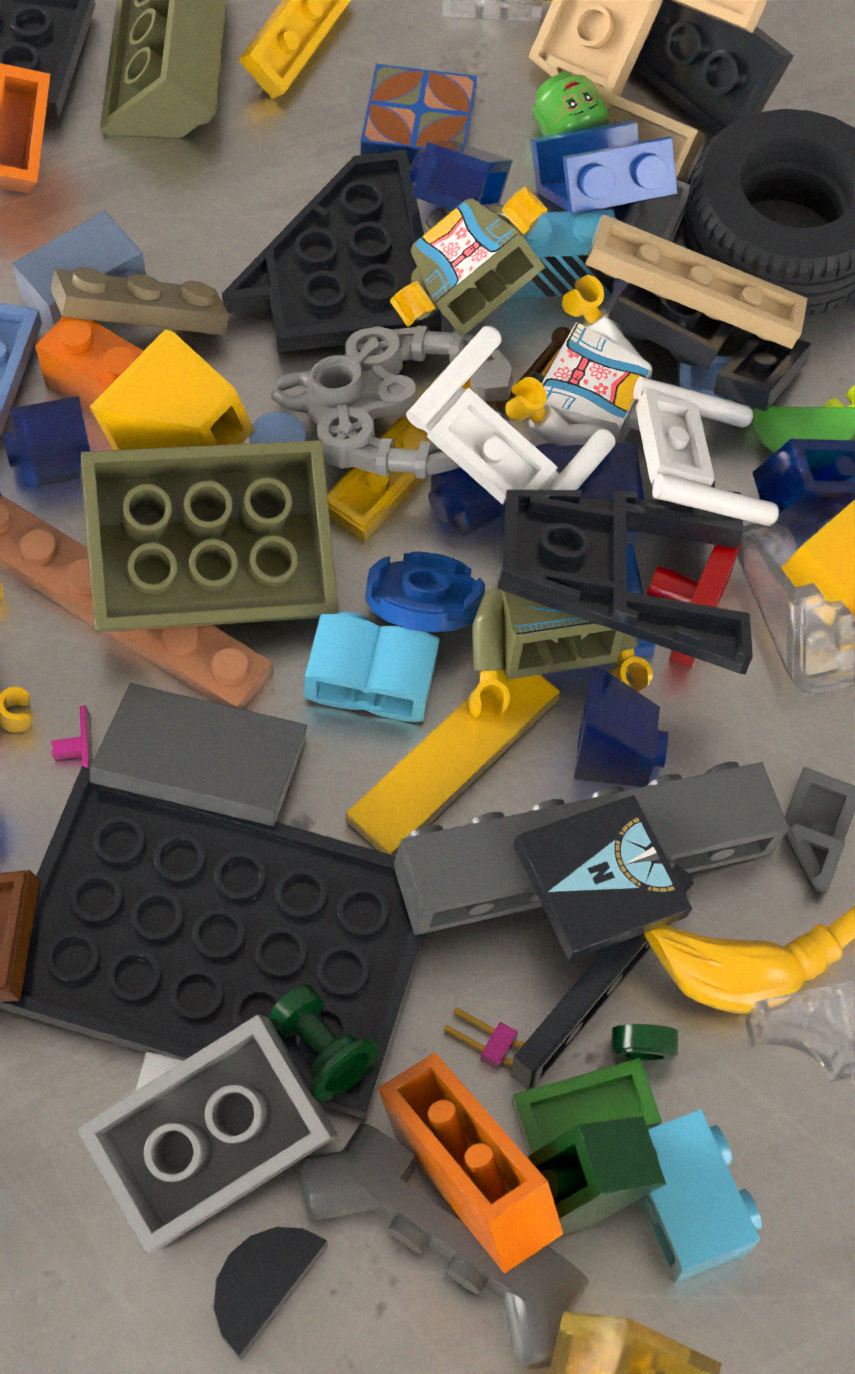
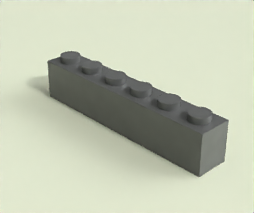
(477, 874)

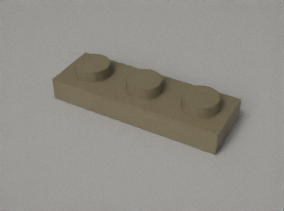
(139, 301)

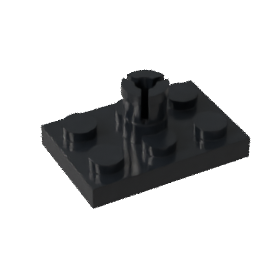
(710, 65)

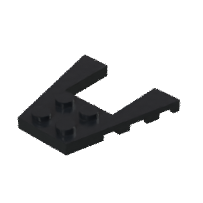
(574, 560)

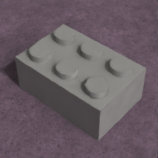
(206, 1133)

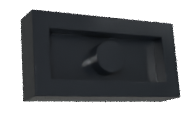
(760, 372)

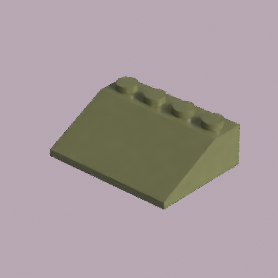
(207, 535)

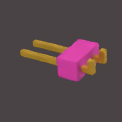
(498, 1045)

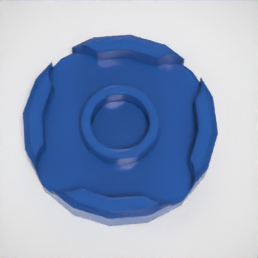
(424, 592)

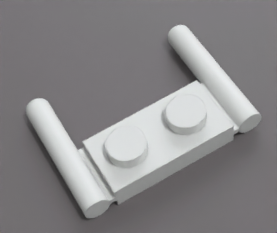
(485, 441)
(679, 451)

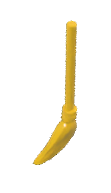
(740, 972)

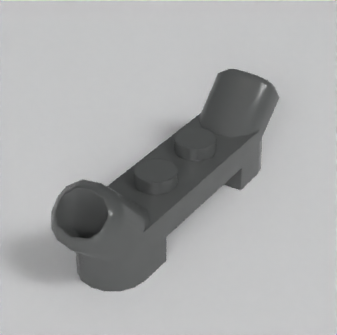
(374, 1176)

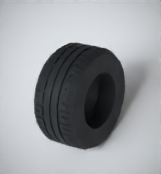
(786, 158)

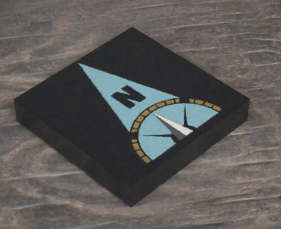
(601, 877)

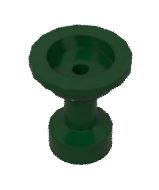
(338, 1061)

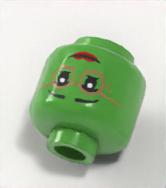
(568, 105)

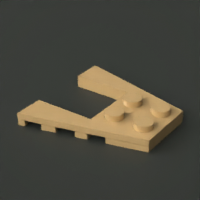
(603, 44)

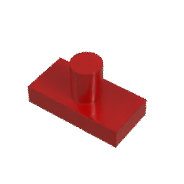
(706, 591)

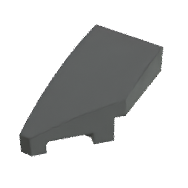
(819, 823)

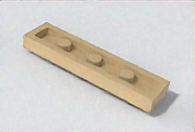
(697, 281)

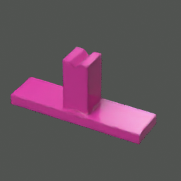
(76, 746)

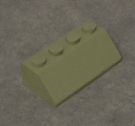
(163, 67)

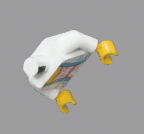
(588, 381)

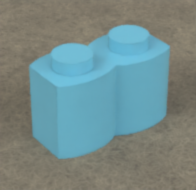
(371, 667)

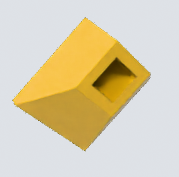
(170, 402)

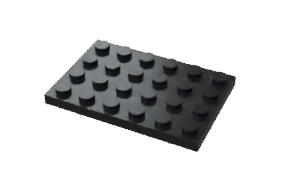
(192, 921)

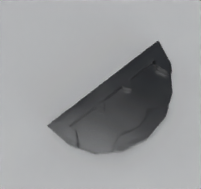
(259, 1280)

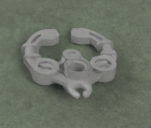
(365, 385)

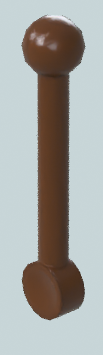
(558, 338)

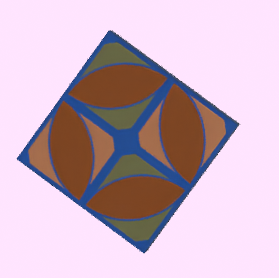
(416, 108)

